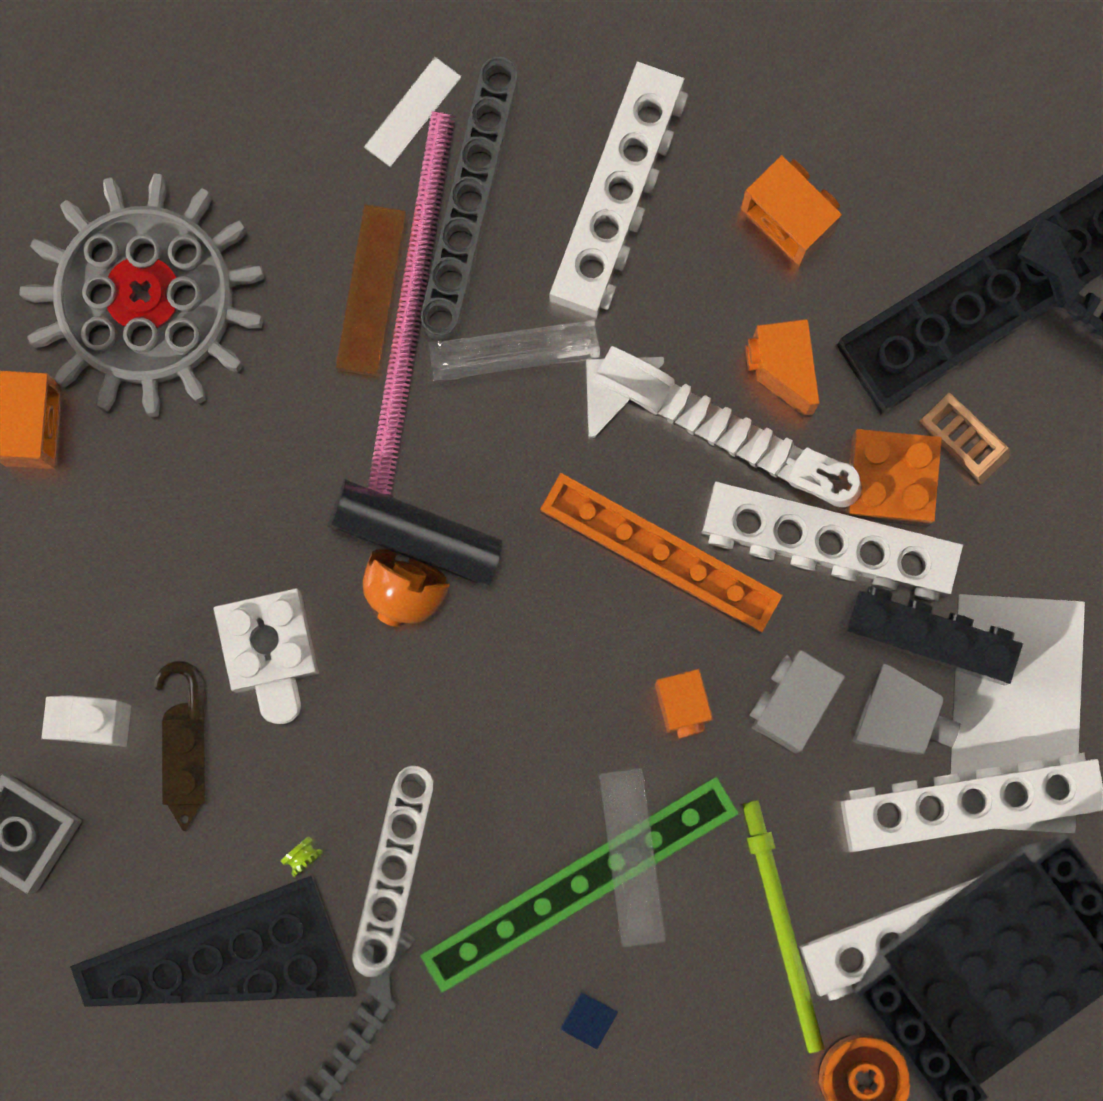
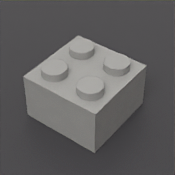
(796, 702)
(30, 834)

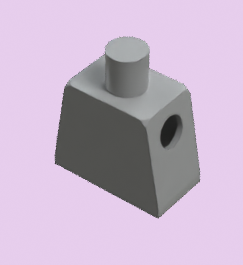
(903, 715)

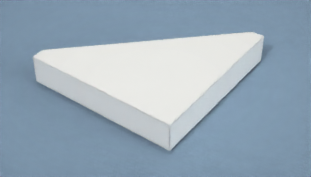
(603, 401)

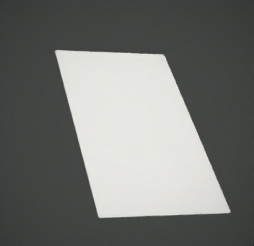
(1032, 715)

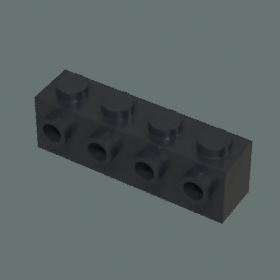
(933, 638)

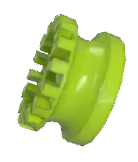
(300, 855)

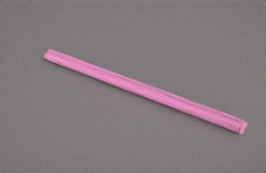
(409, 302)

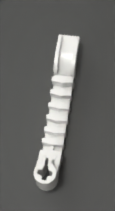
(738, 436)

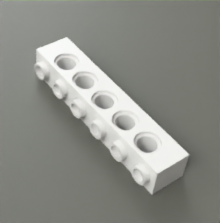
(646, 89)
(938, 556)
(1081, 796)
(824, 953)

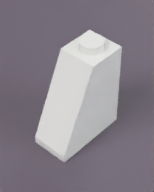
(86, 720)

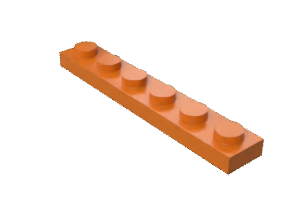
(661, 552)

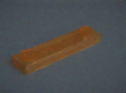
(371, 290)

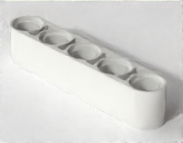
(393, 850)

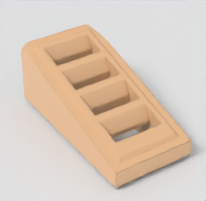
(991, 463)

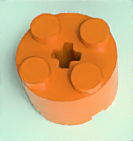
(858, 1054)

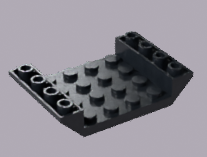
(992, 969)

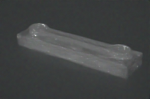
(514, 350)
(632, 857)

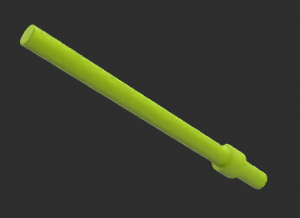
(761, 845)

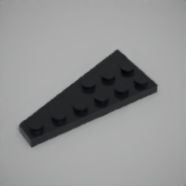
(245, 952)

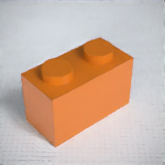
(684, 703)

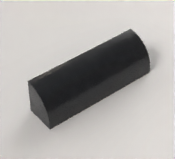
(415, 533)

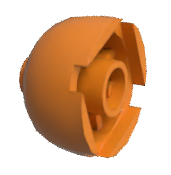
(402, 589)

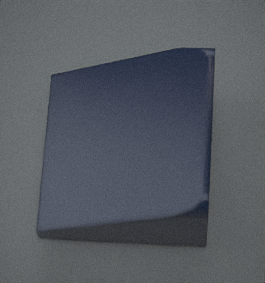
(588, 1020)

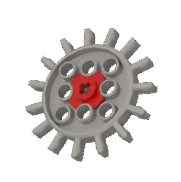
(124, 311)

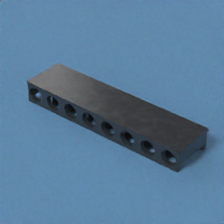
(968, 307)

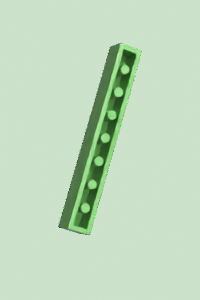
(570, 889)

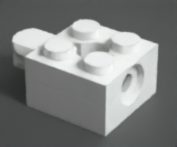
(267, 650)

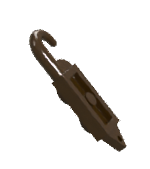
(184, 746)

